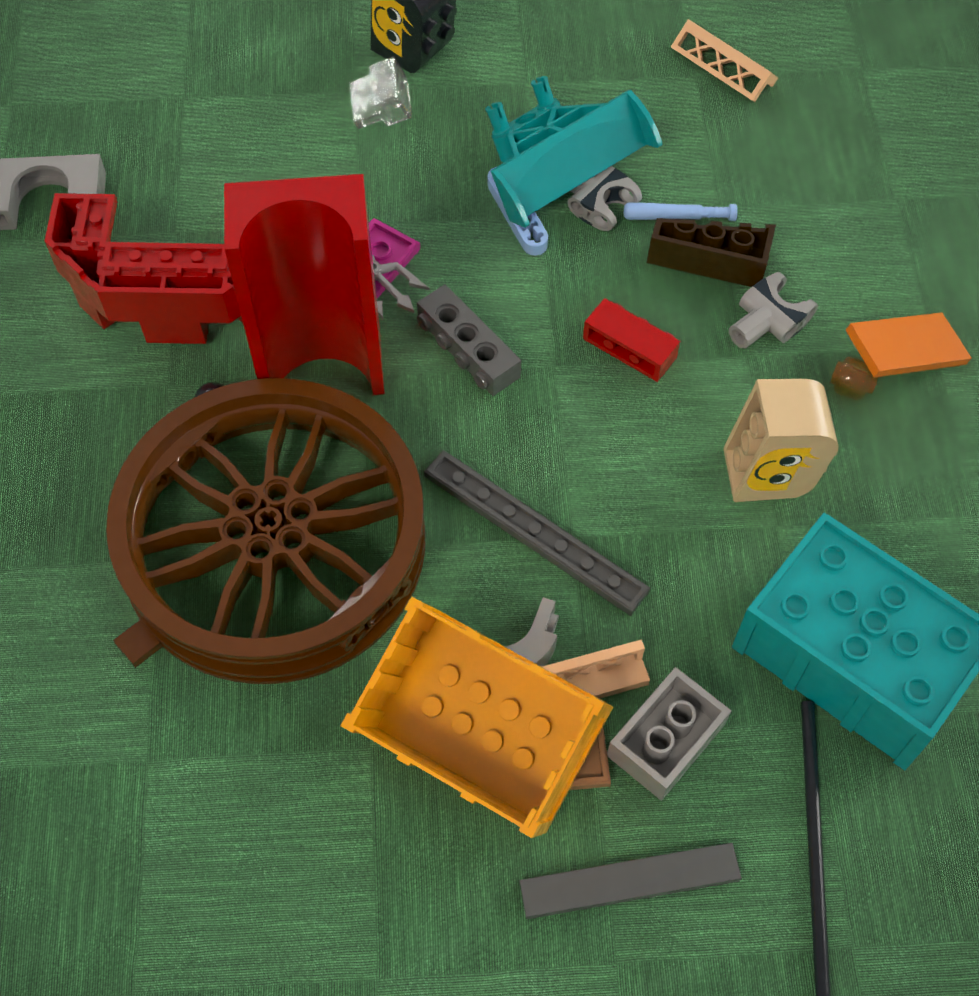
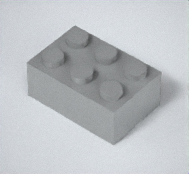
(668, 733)

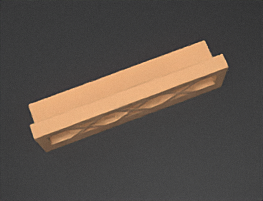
(731, 54)
(606, 670)

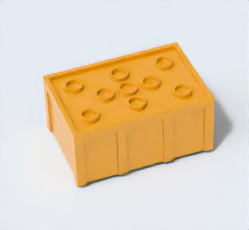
(479, 717)

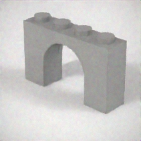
(20, 175)

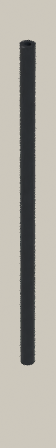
(815, 851)

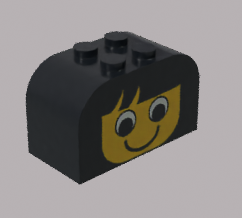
(411, 29)

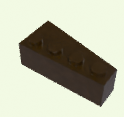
(712, 249)

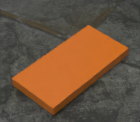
(908, 344)

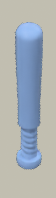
(652, 211)

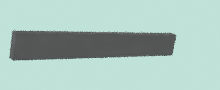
(537, 532)

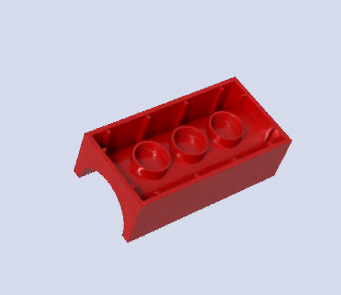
(304, 273)

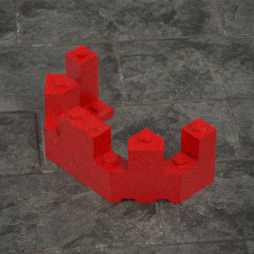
(162, 286)

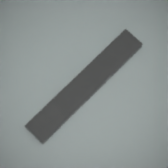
(629, 880)

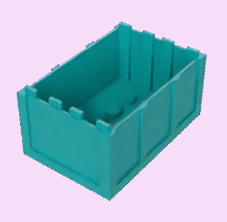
(864, 639)

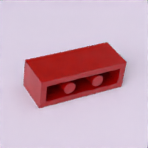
(631, 339)

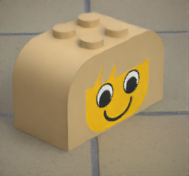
(780, 440)

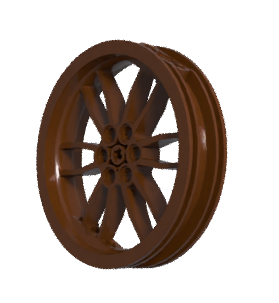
(268, 527)

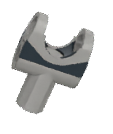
(594, 195)
(770, 313)

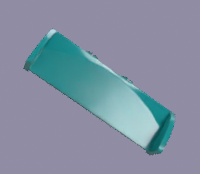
(562, 146)

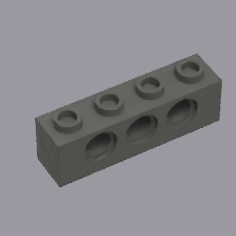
(483, 343)

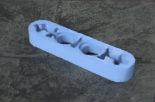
(521, 233)

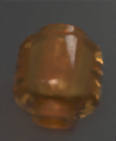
(853, 378)

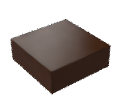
(137, 643)

